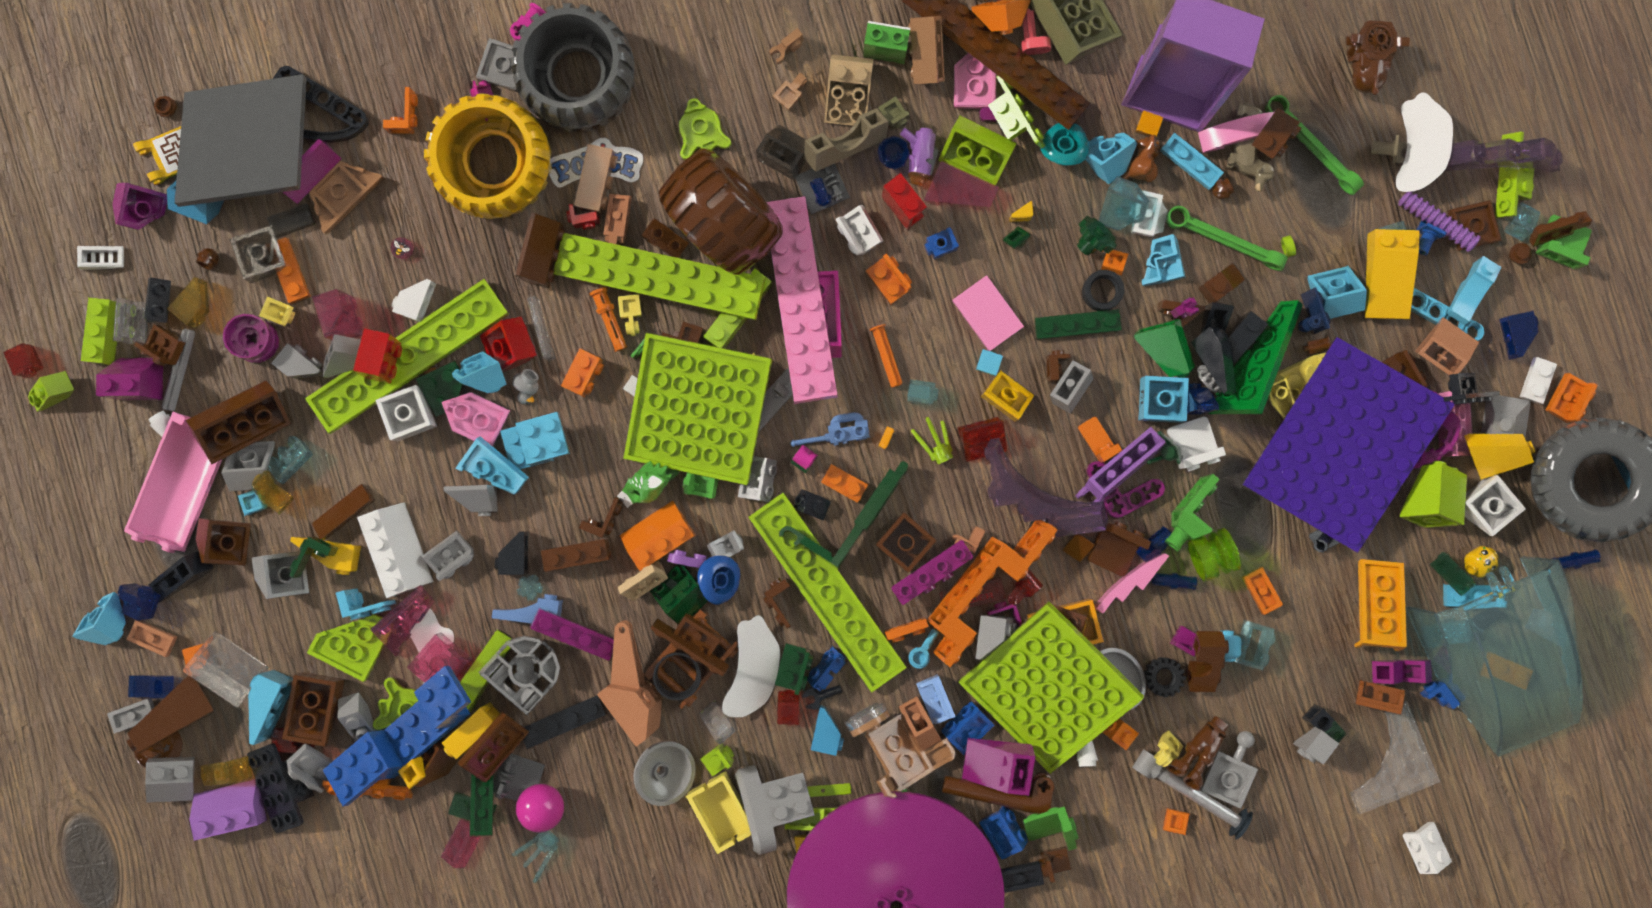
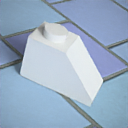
(414, 300)

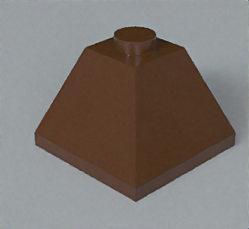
(223, 541)
(436, 764)

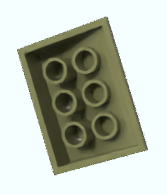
(1076, 26)

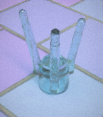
(546, 842)

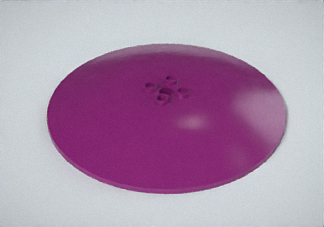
(895, 851)

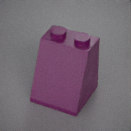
(131, 380)

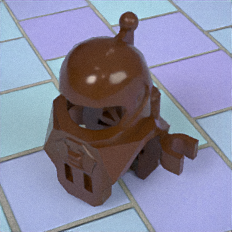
(1372, 54)

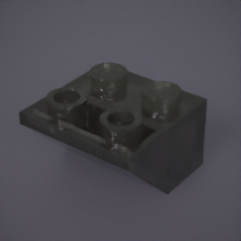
(782, 151)

